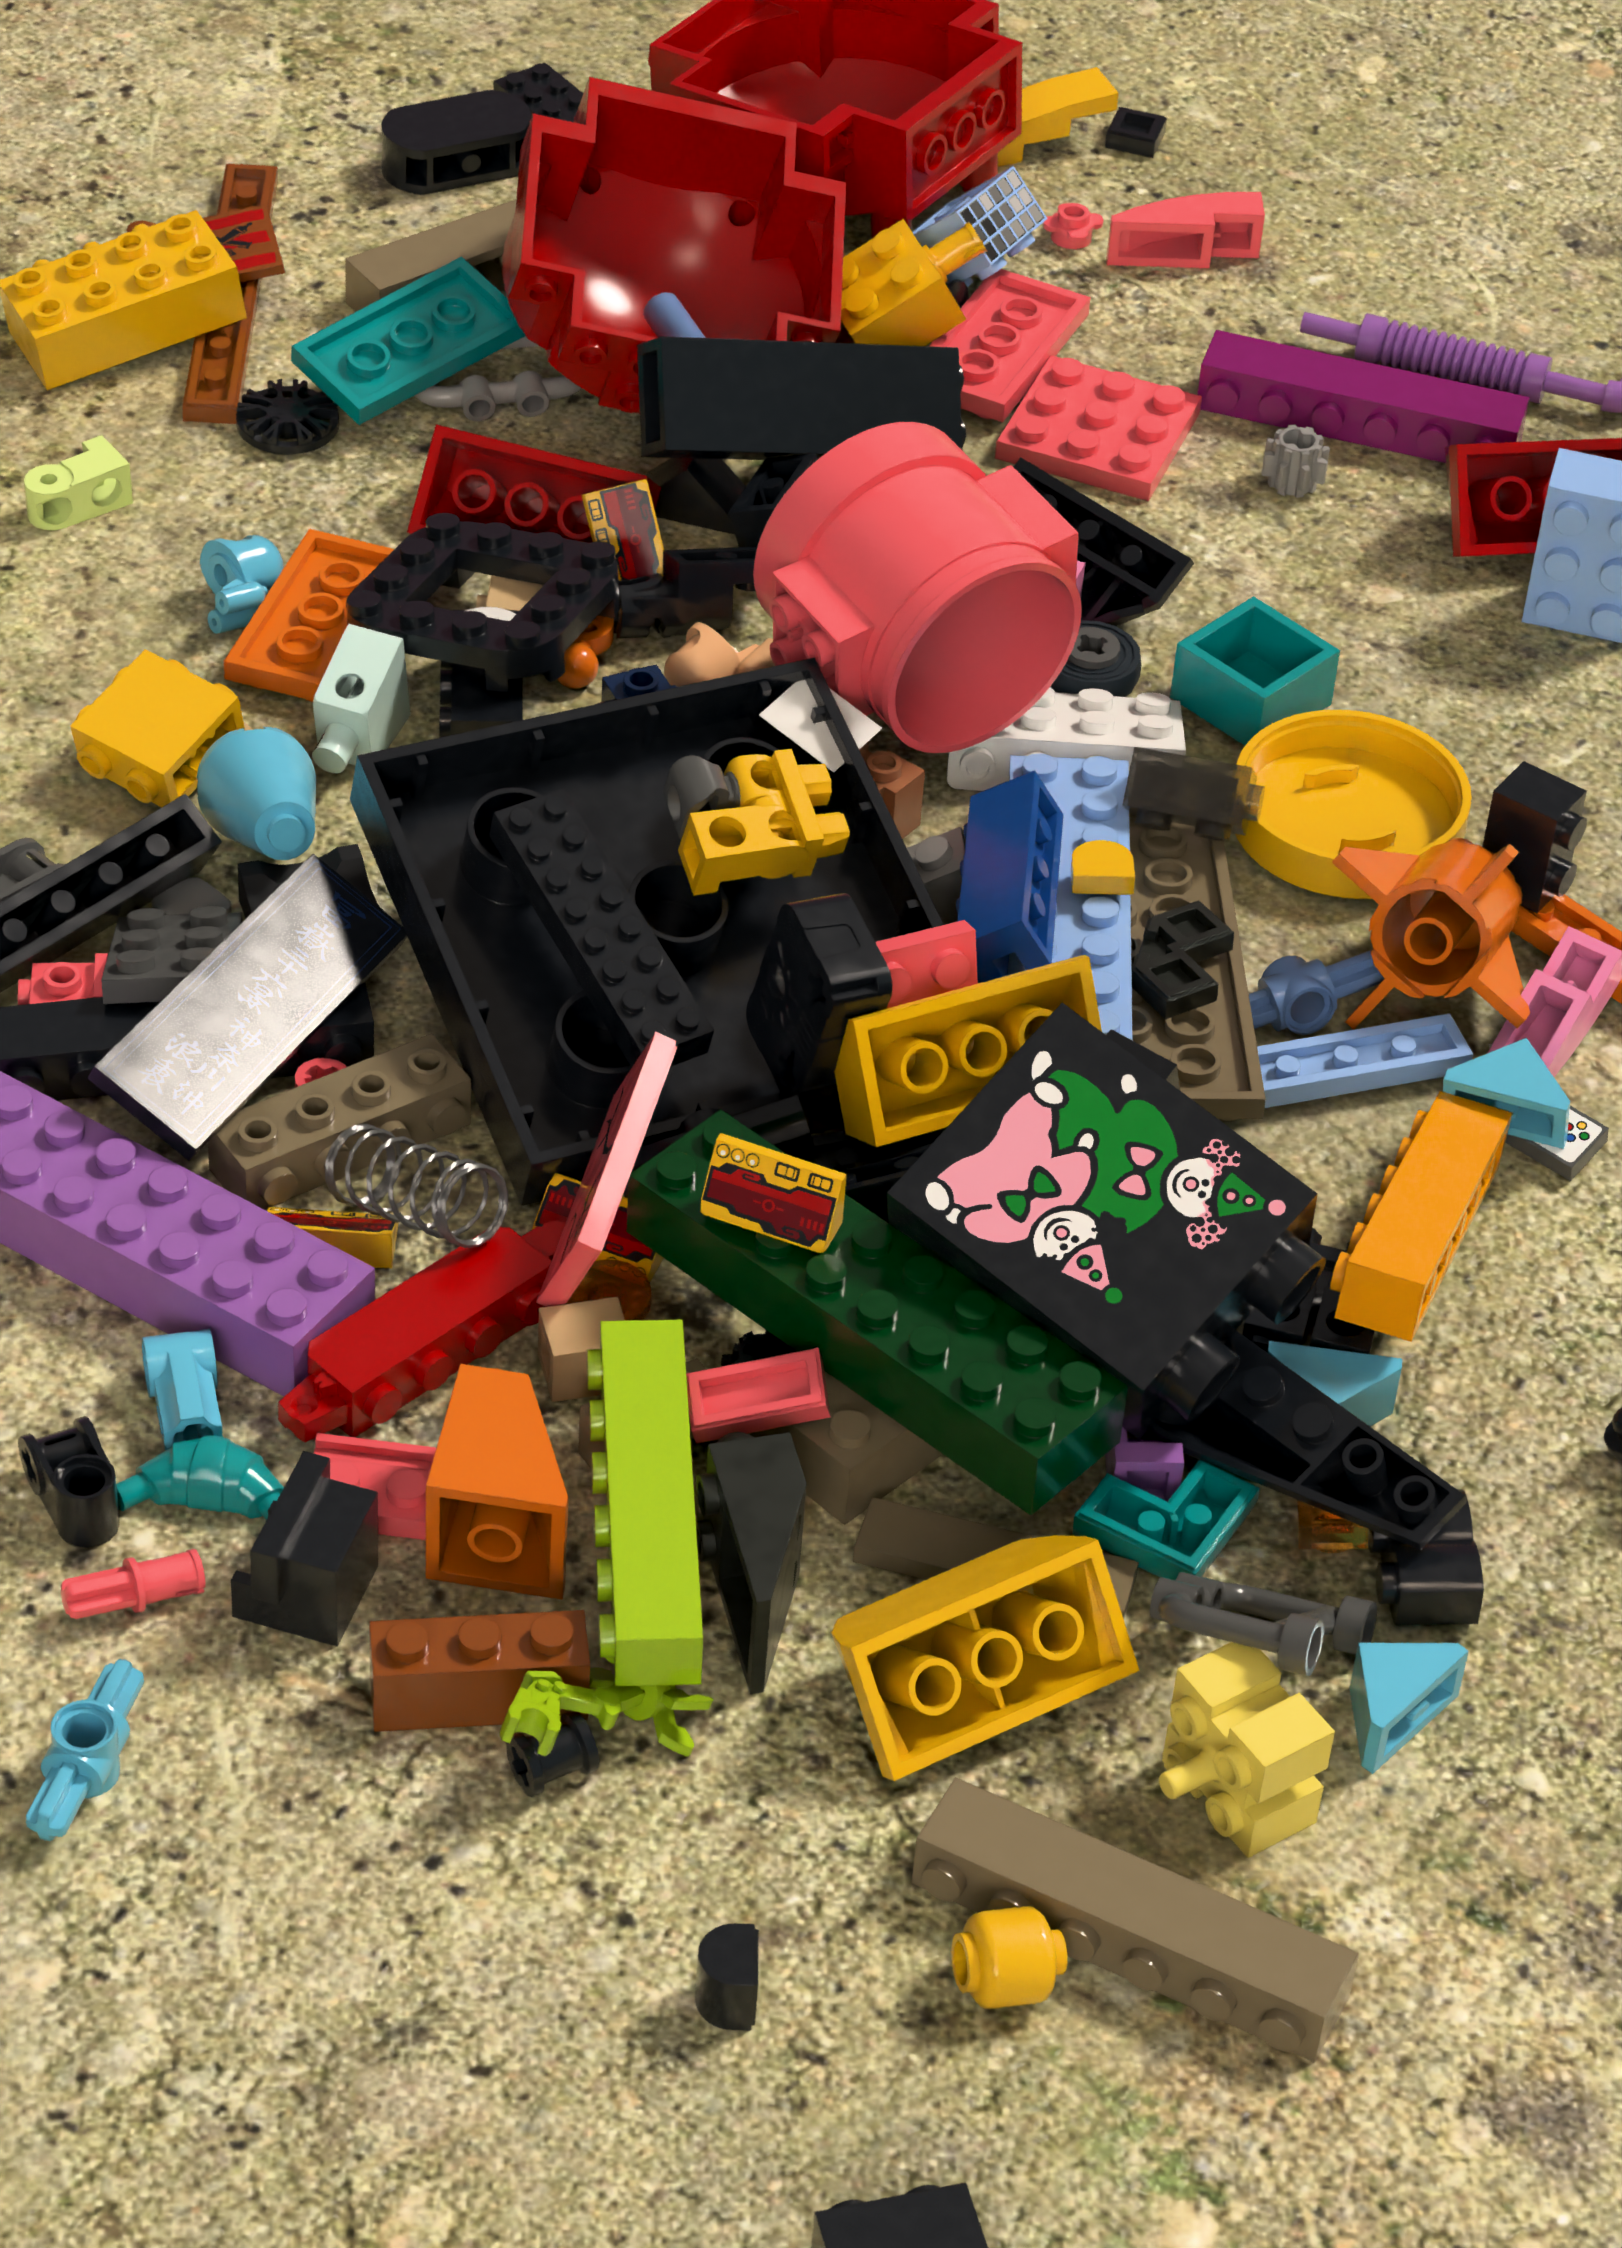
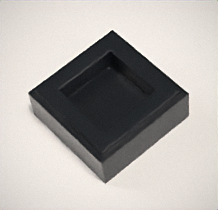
(1136, 132)

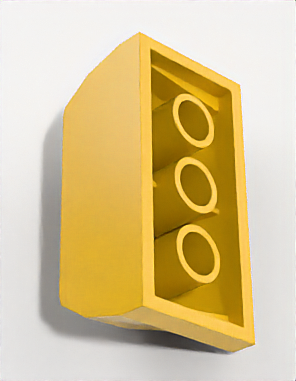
(983, 1649)

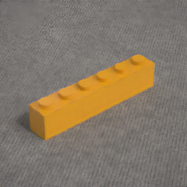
(1419, 1216)

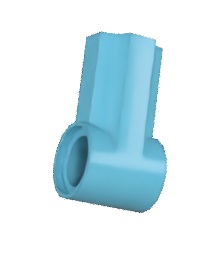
(183, 1380)

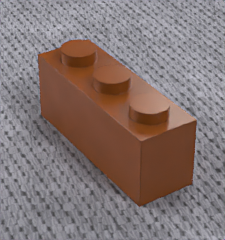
(468, 1666)

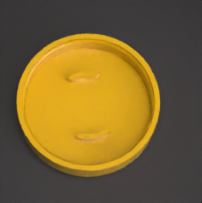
(1349, 784)

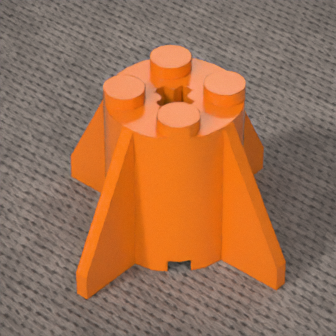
(1441, 923)

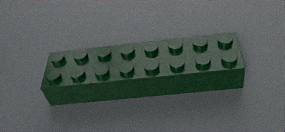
(893, 1328)

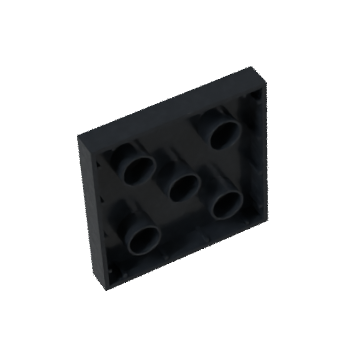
(498, 979)

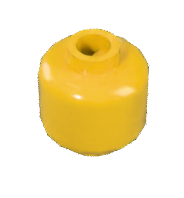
(1008, 1957)

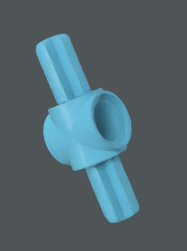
(84, 1750)

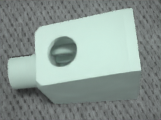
(360, 698)

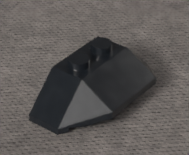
(1124, 566)

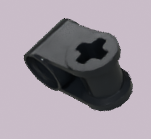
(73, 1482)

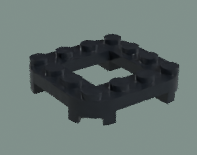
(576, 588)

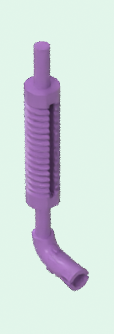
(1460, 360)

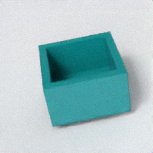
(1253, 670)

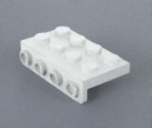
(1072, 728)

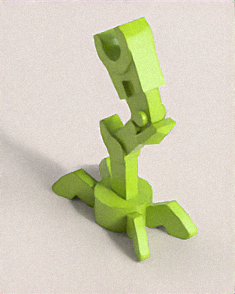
(544, 1694)

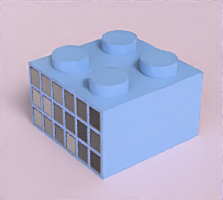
(1001, 215)

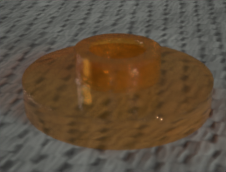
(618, 1280)

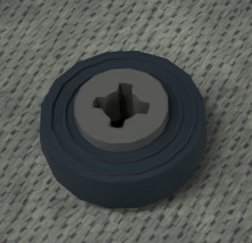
(1101, 659)

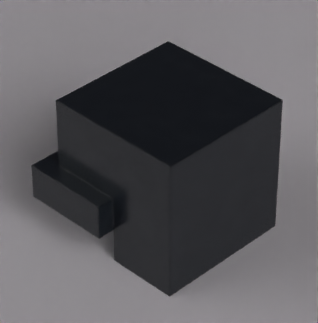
(311, 1556)

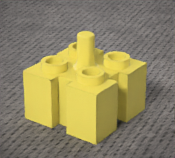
(1245, 1747)

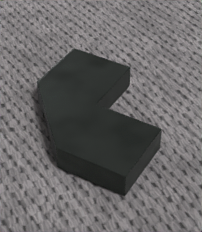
(1167, 965)

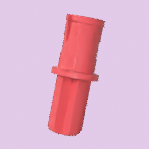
(133, 1585)

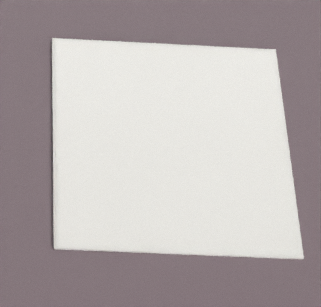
(792, 714)

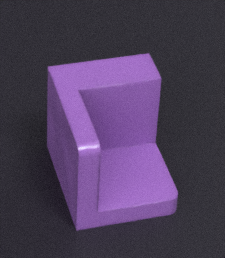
(1147, 1464)

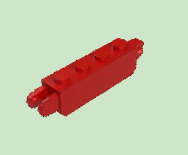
(420, 1333)

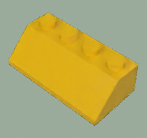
(929, 1058)

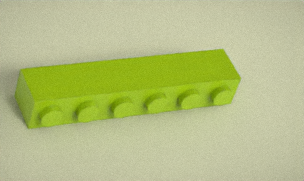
(648, 1506)

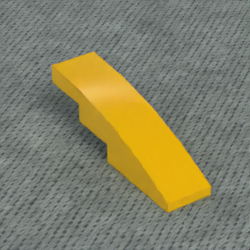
(1052, 105)

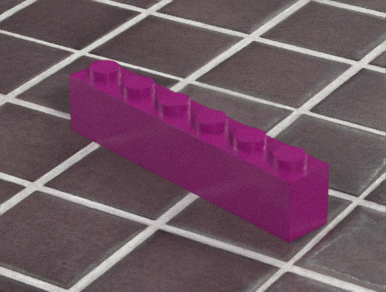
(1353, 398)

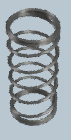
(441, 1191)

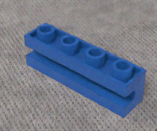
(1011, 874)

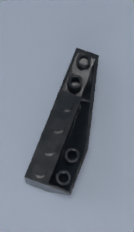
(1309, 1447)

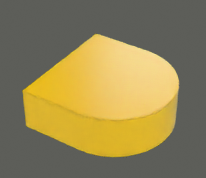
(1102, 869)

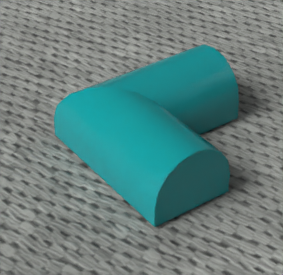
(1172, 1534)

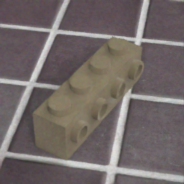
(283, 1141)

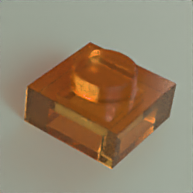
(1327, 1531)

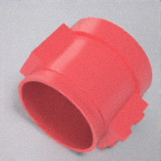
(921, 585)

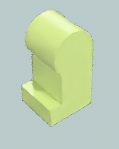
(78, 487)

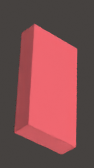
(757, 1395)

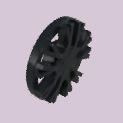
(287, 414)

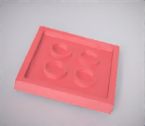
(1099, 427)

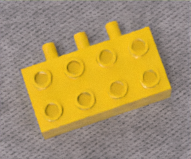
(122, 299)

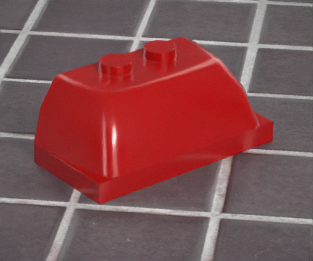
(1503, 490)

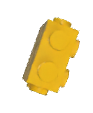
(154, 728)

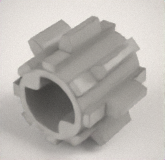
(1295, 461)

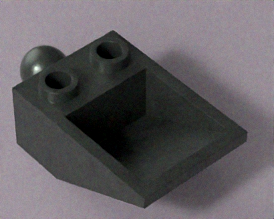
(753, 1539)

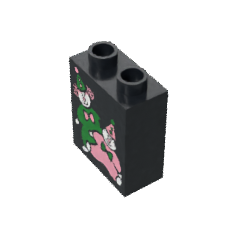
(1114, 1216)

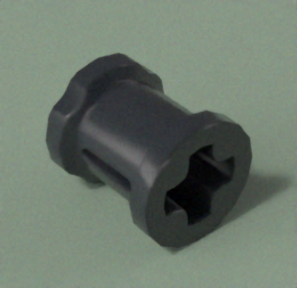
(572, 1751)

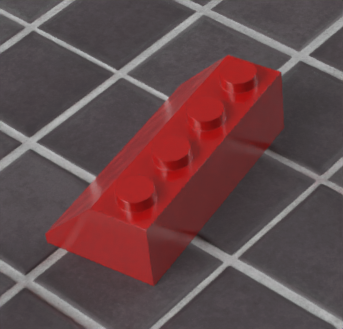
(511, 485)

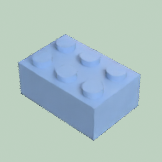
(1579, 549)

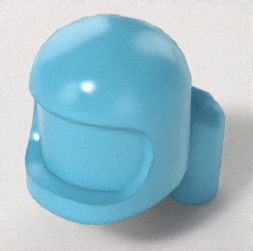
(239, 577)

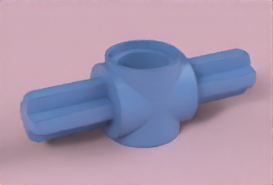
(1306, 993)

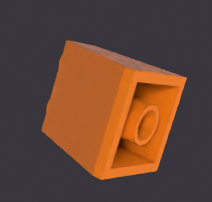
(496, 1490)

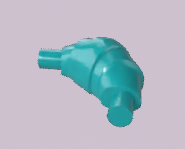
(206, 1476)

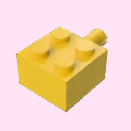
(899, 289)

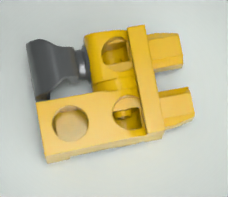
(757, 818)

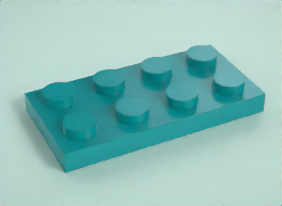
(408, 340)

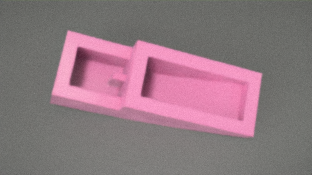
(1566, 998)

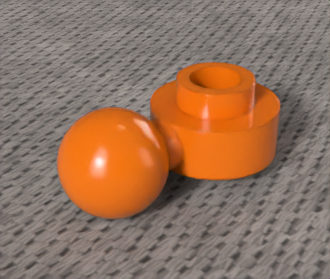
(581, 657)

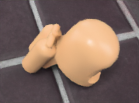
(711, 657)

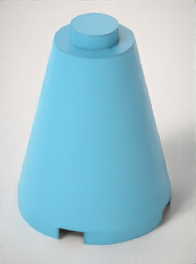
(260, 791)

